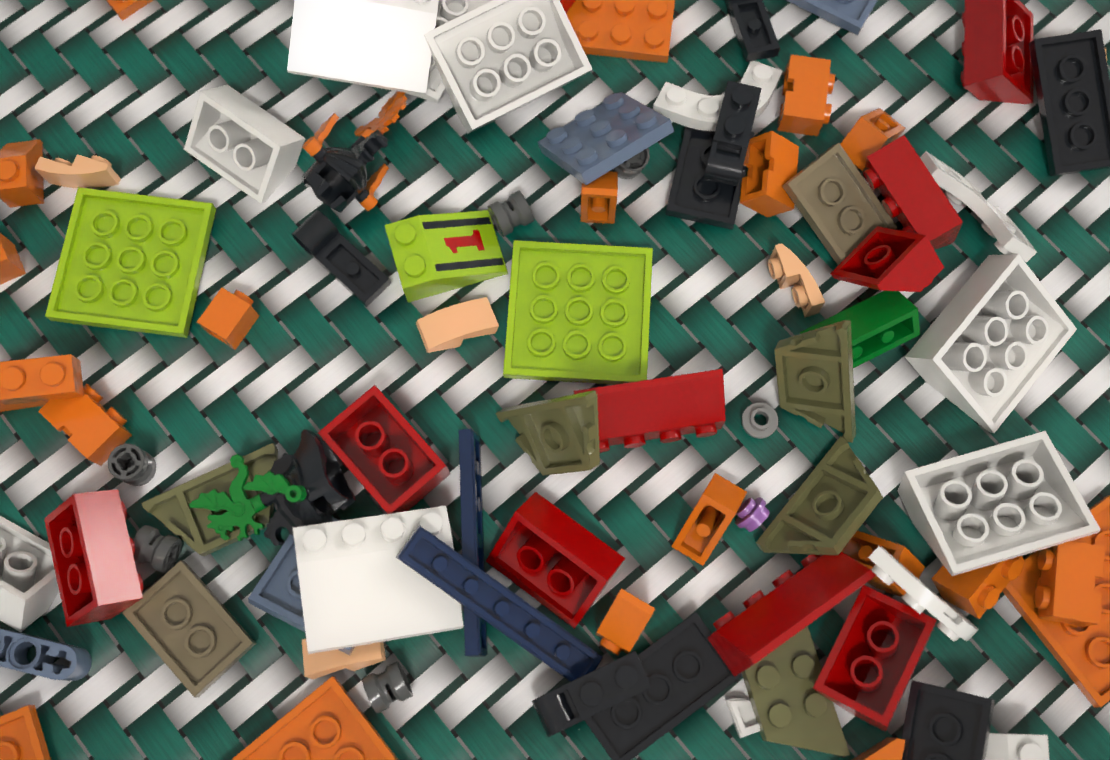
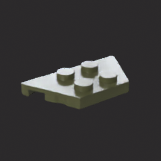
(818, 377)
(558, 432)
(825, 507)
(191, 523)
(787, 703)

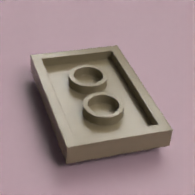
(837, 202)
(189, 628)

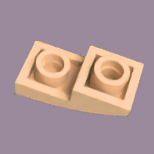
(83, 173)
(792, 272)
(457, 322)
(330, 661)

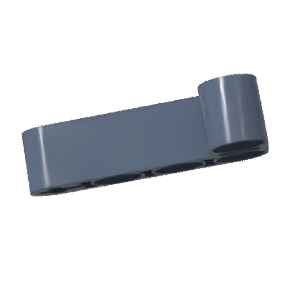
(14, 656)

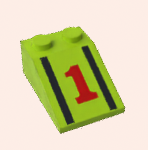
(444, 252)

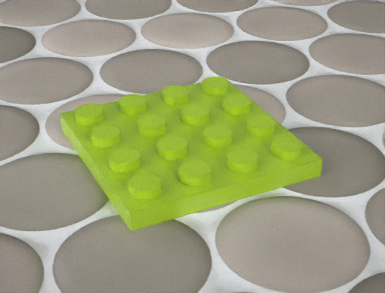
(131, 262)
(578, 313)

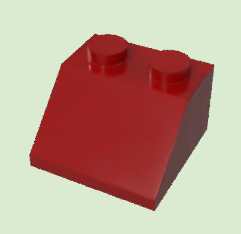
(891, 262)

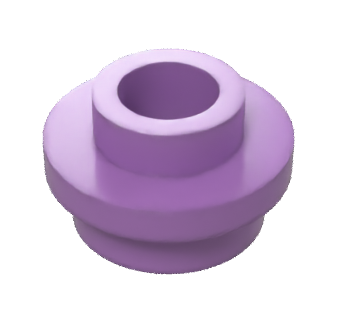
(751, 514)

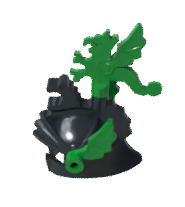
(299, 485)

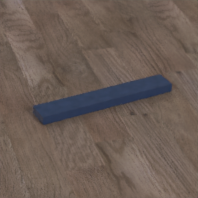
(472, 531)
(497, 605)

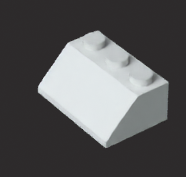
(242, 142)
(26, 576)

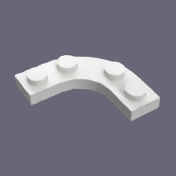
(702, 110)
(995, 222)
(920, 597)

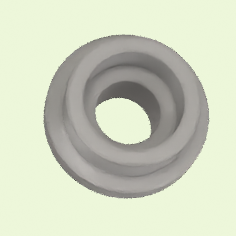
(755, 430)

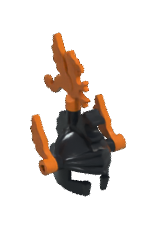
(341, 172)

